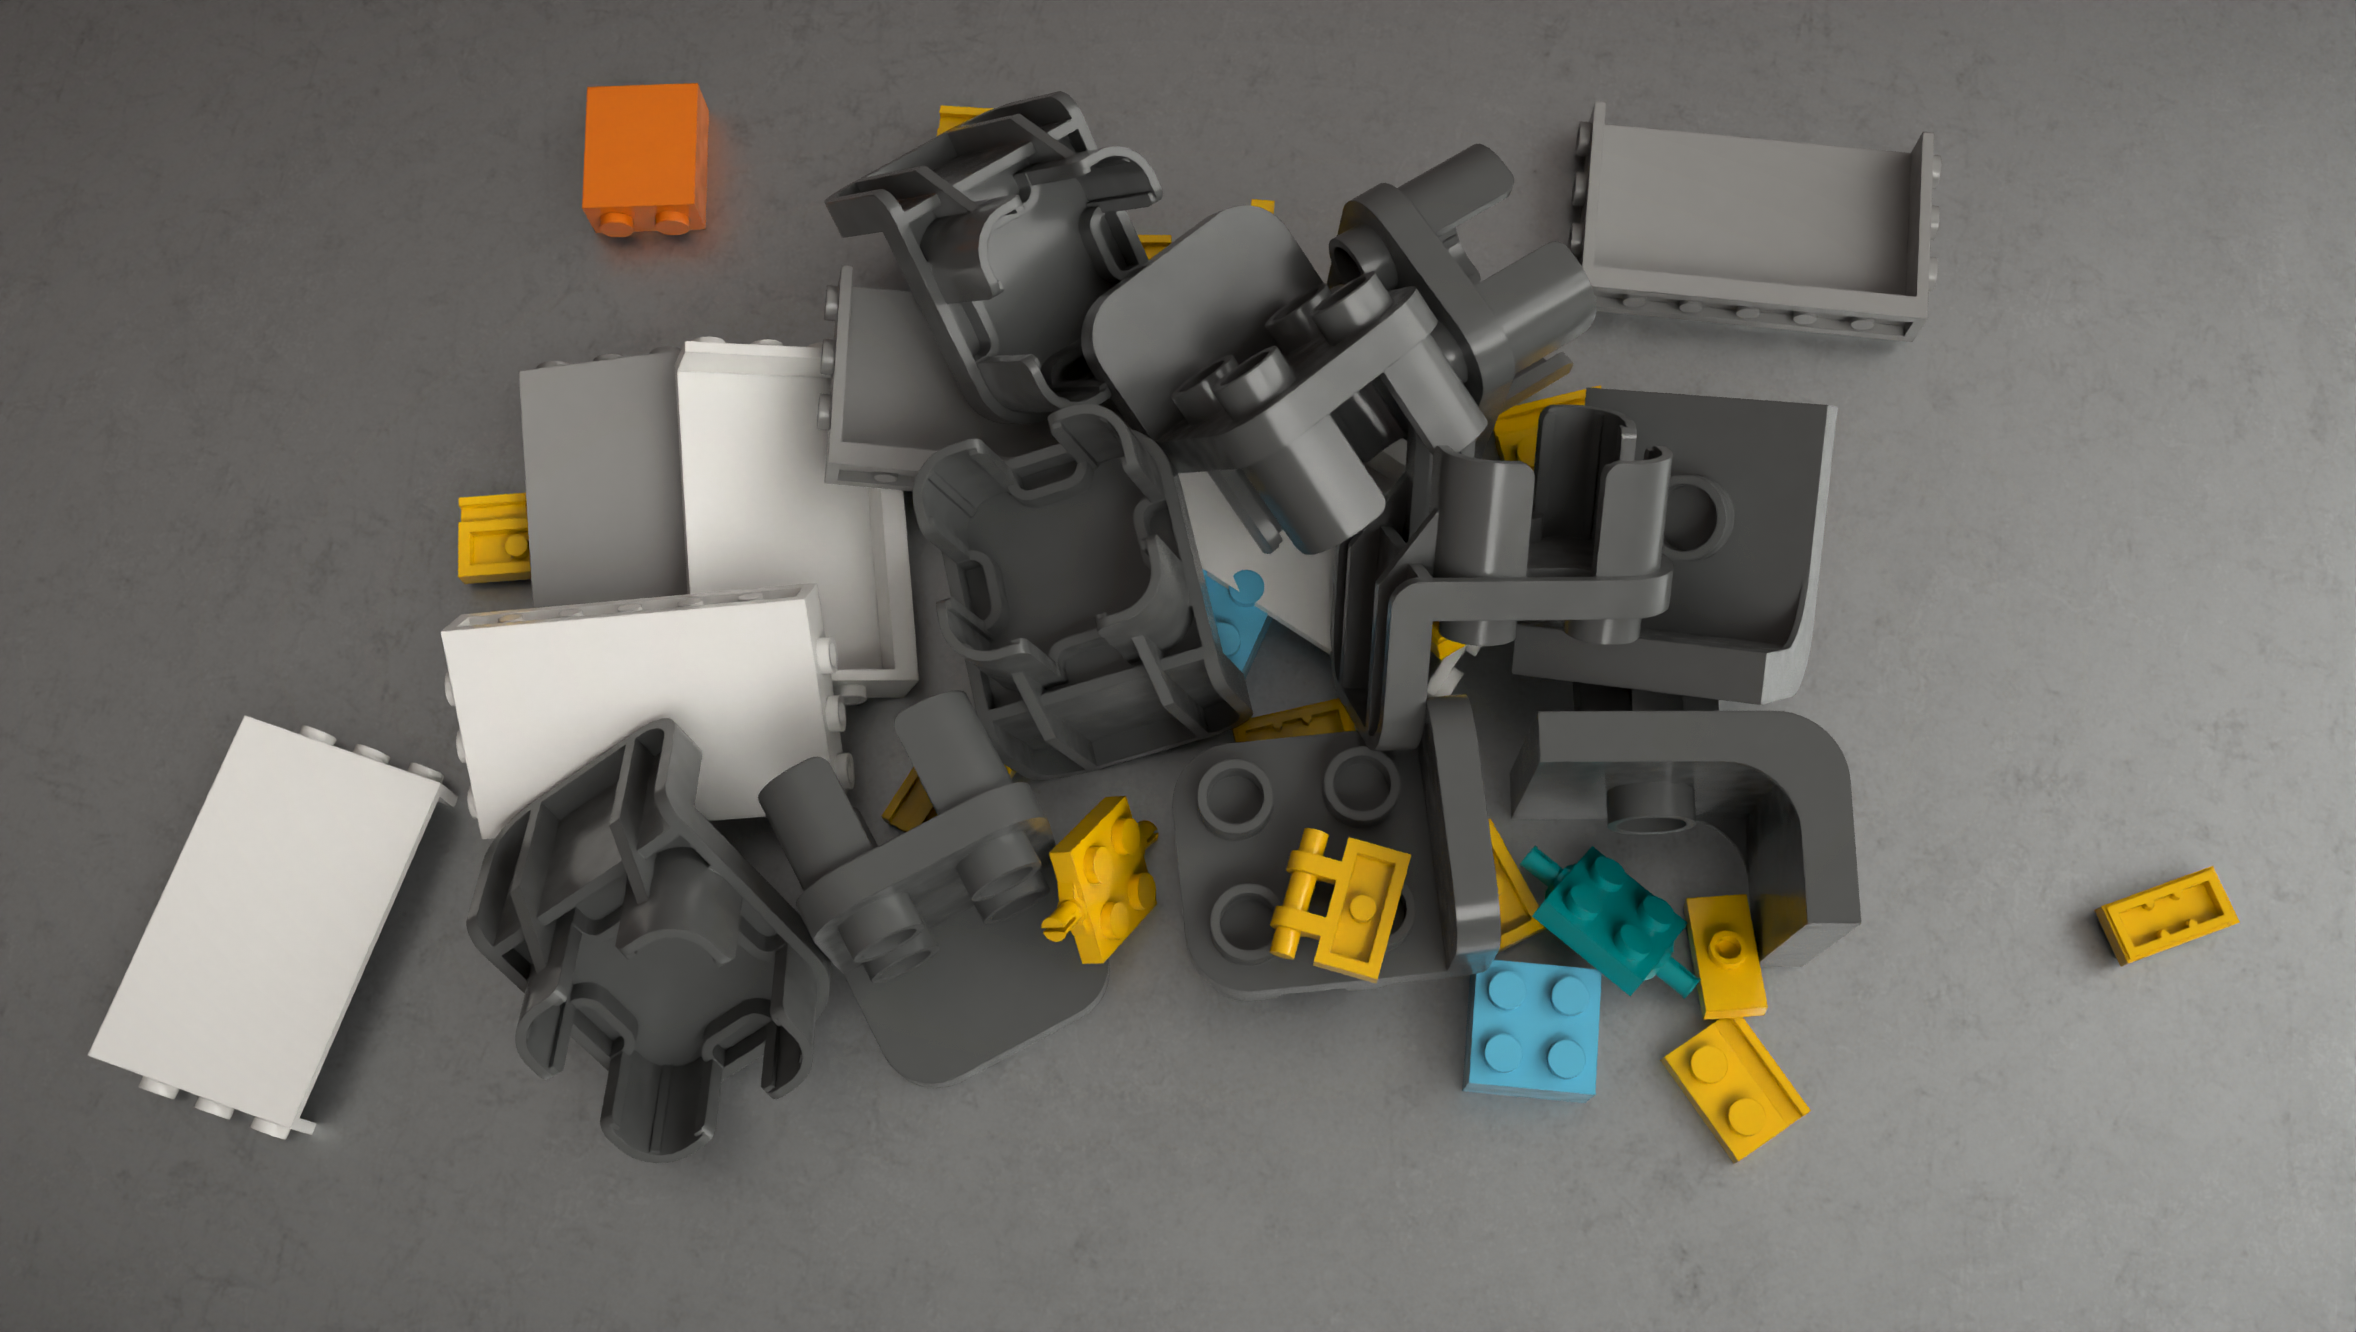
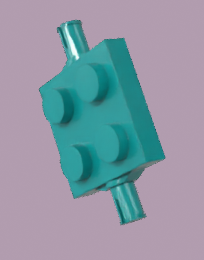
(1610, 920)

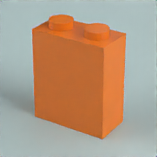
(646, 159)

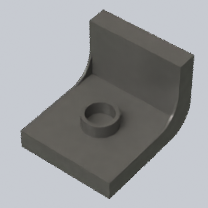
(1742, 549)
(1752, 775)

